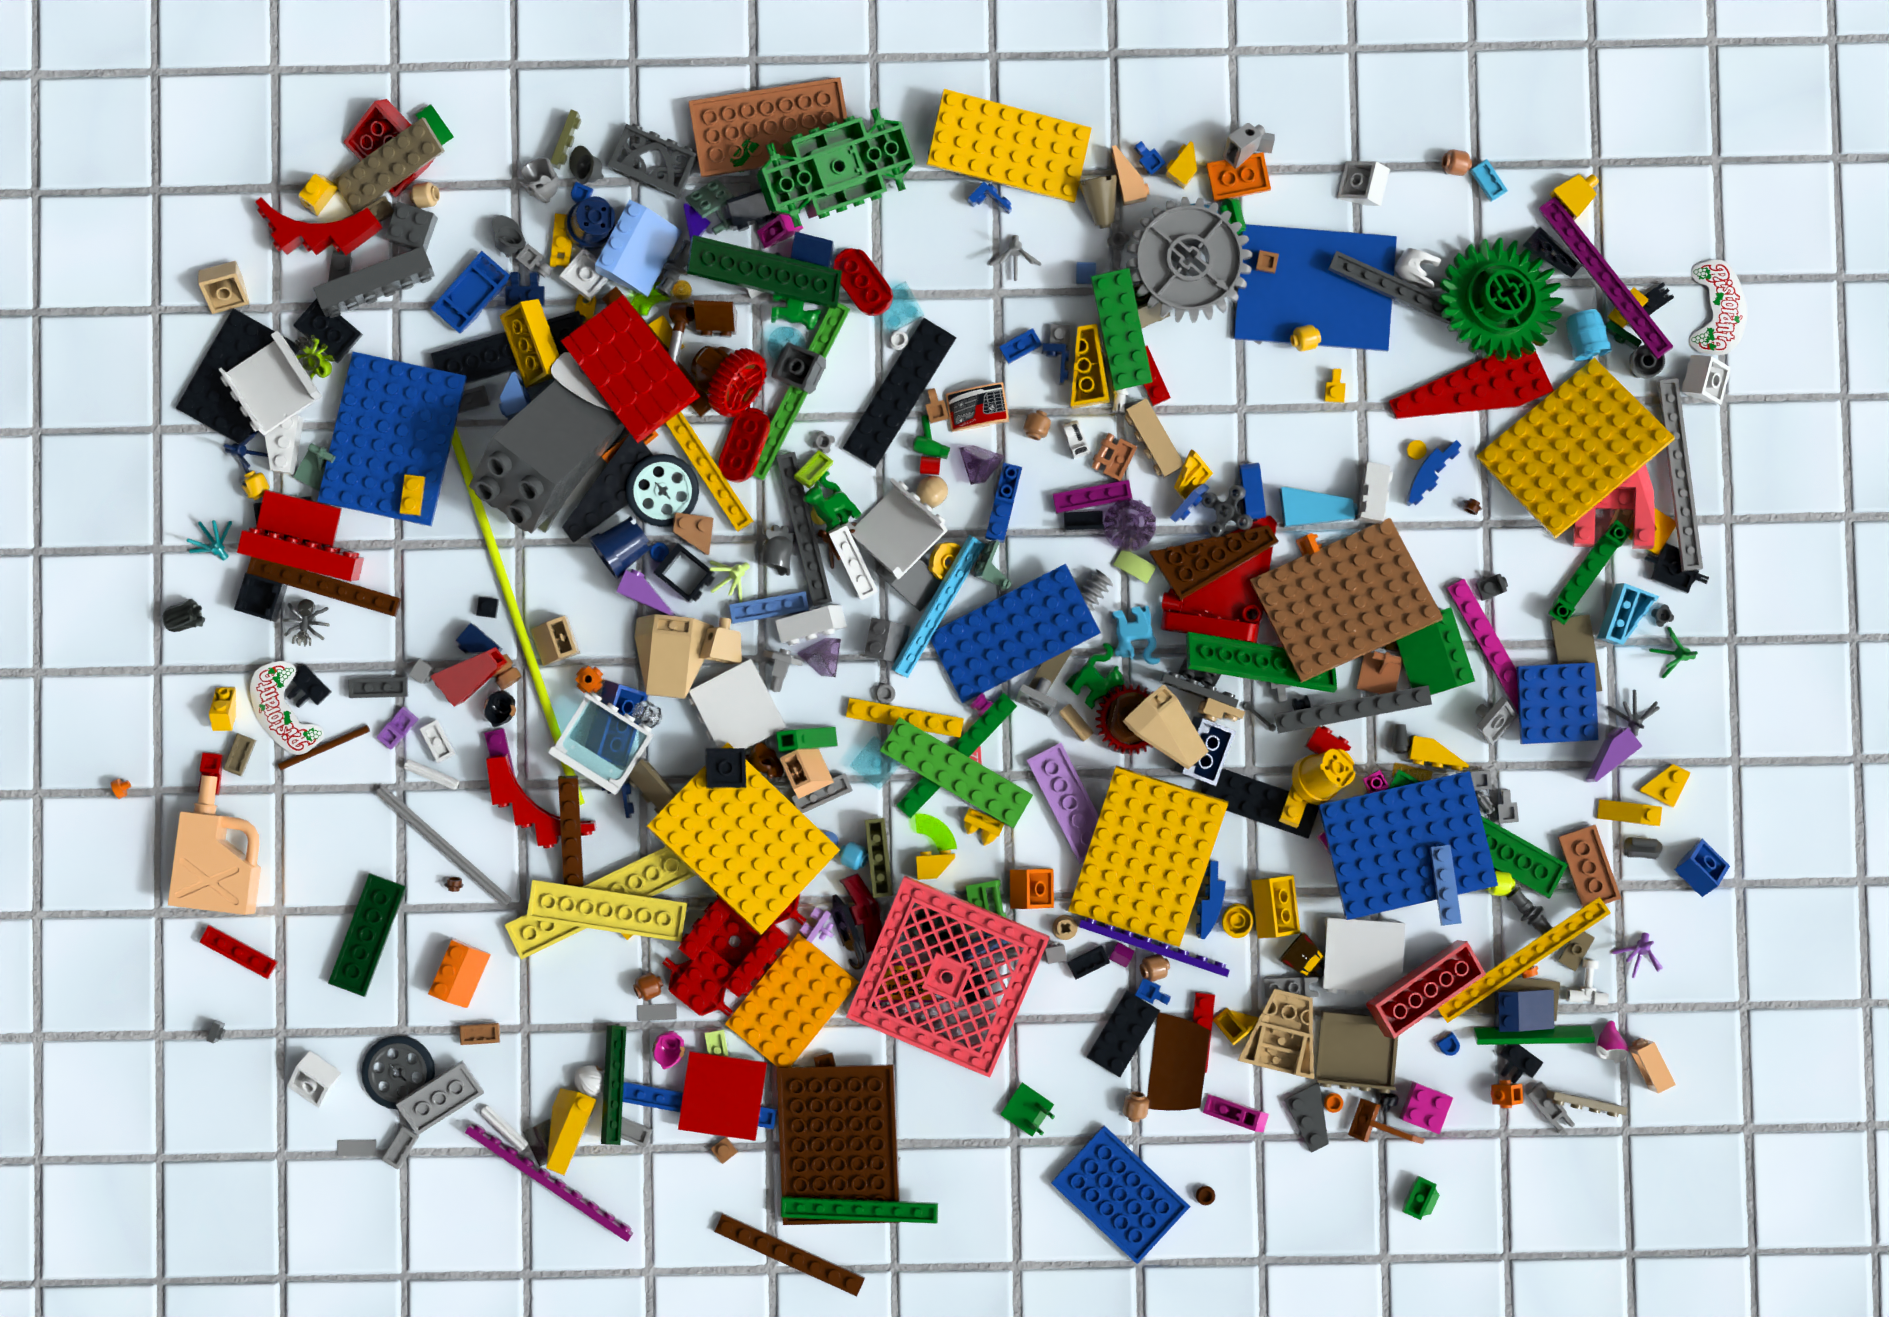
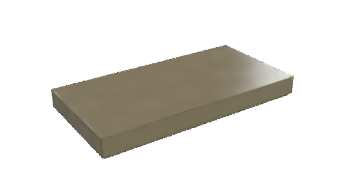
(1575, 643)
(1487, 1005)

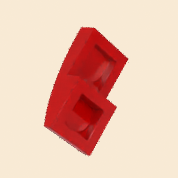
(212, 766)

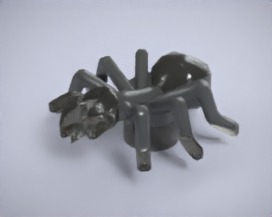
(305, 619)

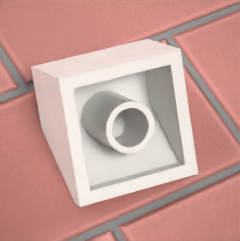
(1363, 182)
(1706, 379)
(314, 1079)

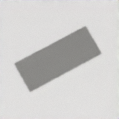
(657, 1012)
(356, 1147)

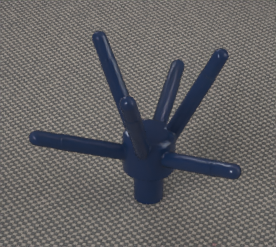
(239, 450)

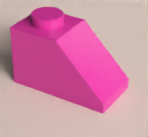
(777, 230)

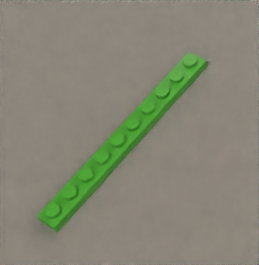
(795, 398)

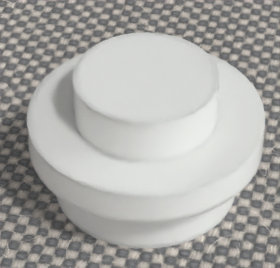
(898, 340)

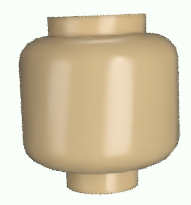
(424, 195)

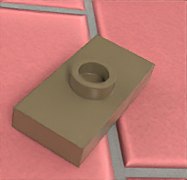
(239, 754)
(1576, 950)

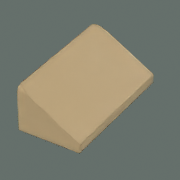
(1076, 722)

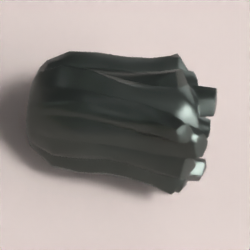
(183, 616)

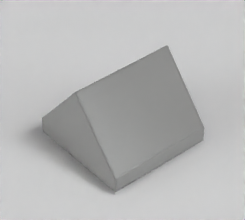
(1266, 143)

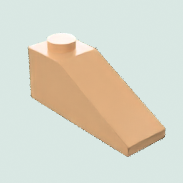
(1129, 180)

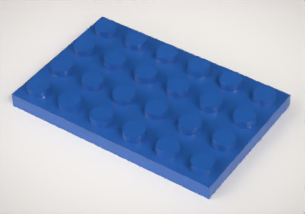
(1120, 1194)

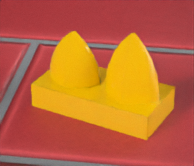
(990, 826)

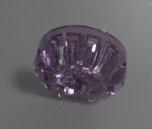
(1119, 537)

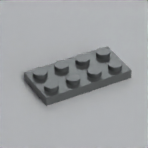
(1191, 686)

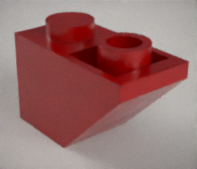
(1322, 741)

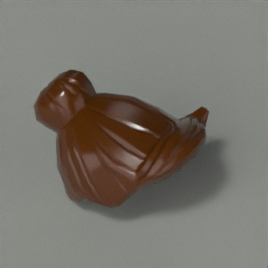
(765, 760)

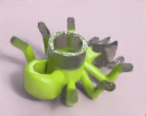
(314, 360)

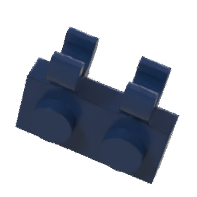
(515, 293)

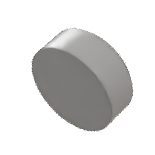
(885, 693)

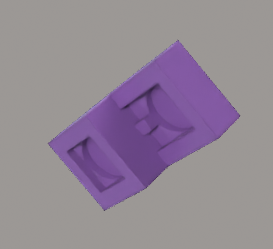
(397, 728)

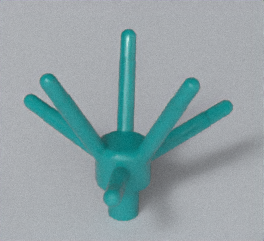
(216, 546)

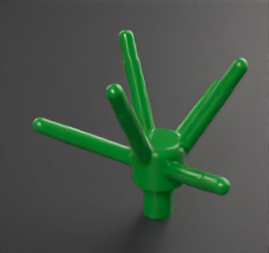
(1681, 653)

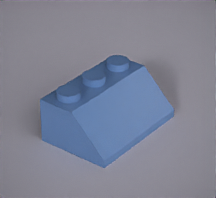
(514, 396)

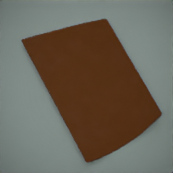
(1177, 1064)

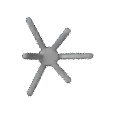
(1015, 250)

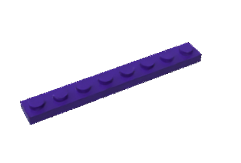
(1162, 949)

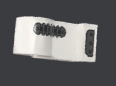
(1076, 439)

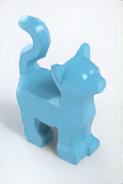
(1136, 630)

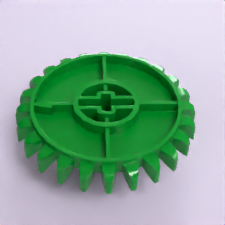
(1499, 300)

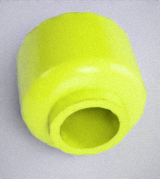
(1505, 884)

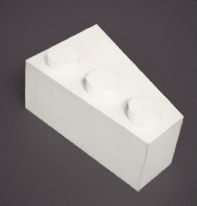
(1374, 493)
(810, 624)

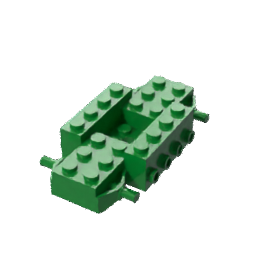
(808, 172)

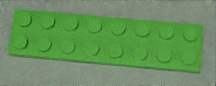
(956, 772)

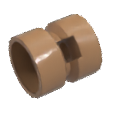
(507, 674)

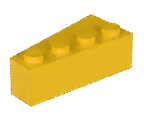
(1089, 376)

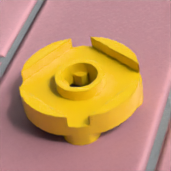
(938, 557)

